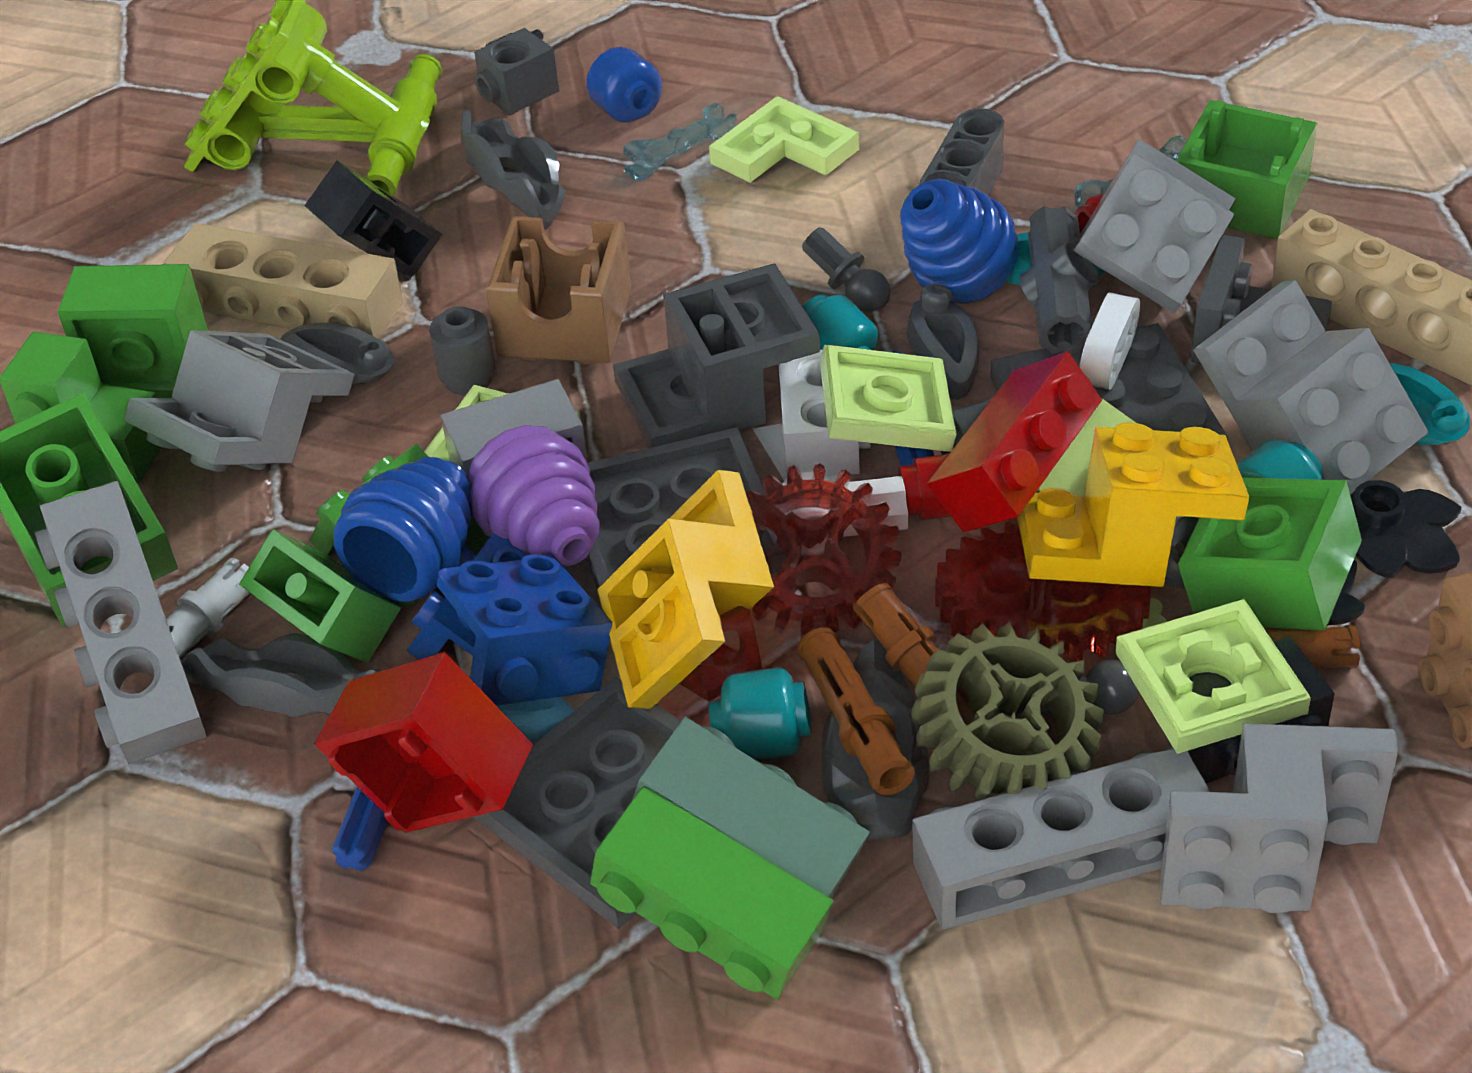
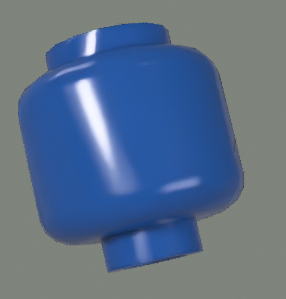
(621, 82)

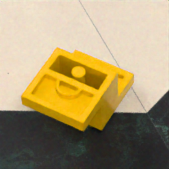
(1131, 505)
(678, 584)

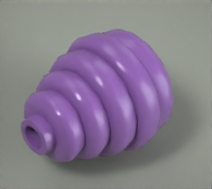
(535, 493)

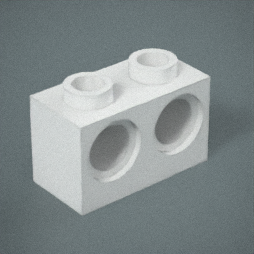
(806, 423)

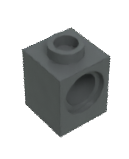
(516, 71)

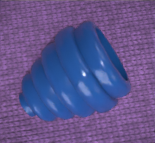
(958, 239)
(405, 528)

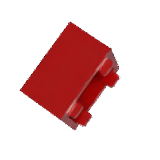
(424, 744)

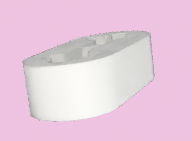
(1110, 339)

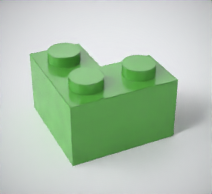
(61, 367)

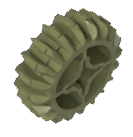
(1012, 679)

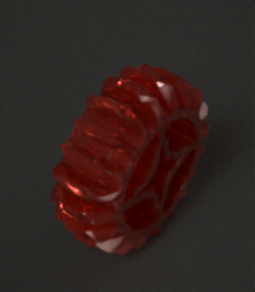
(831, 570)

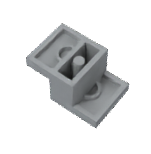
(1156, 226)
(1311, 386)
(238, 400)
(1269, 834)

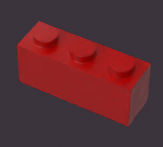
(1015, 442)

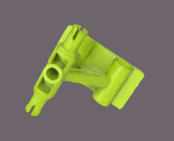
(290, 58)

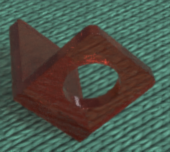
(709, 676)

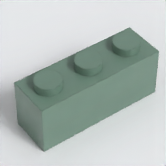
(755, 806)

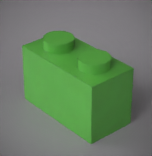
(319, 596)

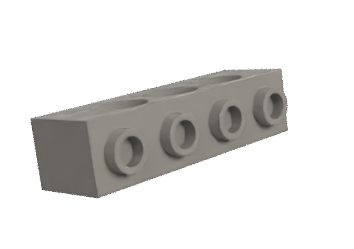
(97, 526)
(1049, 840)

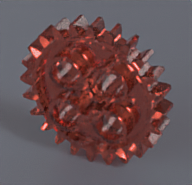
(992, 586)

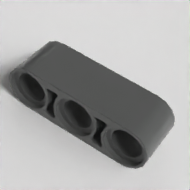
(971, 151)

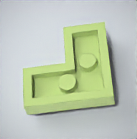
(779, 132)

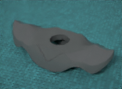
(494, 145)
(284, 676)
(843, 774)

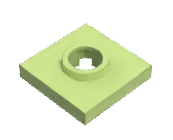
(1220, 642)

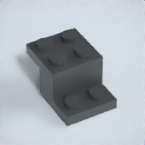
(716, 356)

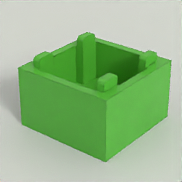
(1254, 158)
(133, 321)
(1281, 558)

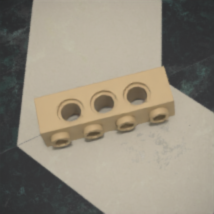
(288, 280)
(1378, 286)

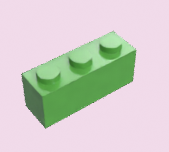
(709, 893)

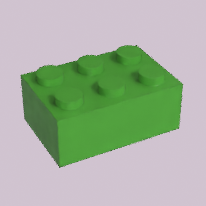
(58, 457)

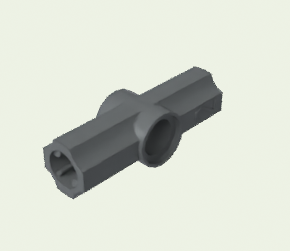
(1058, 280)

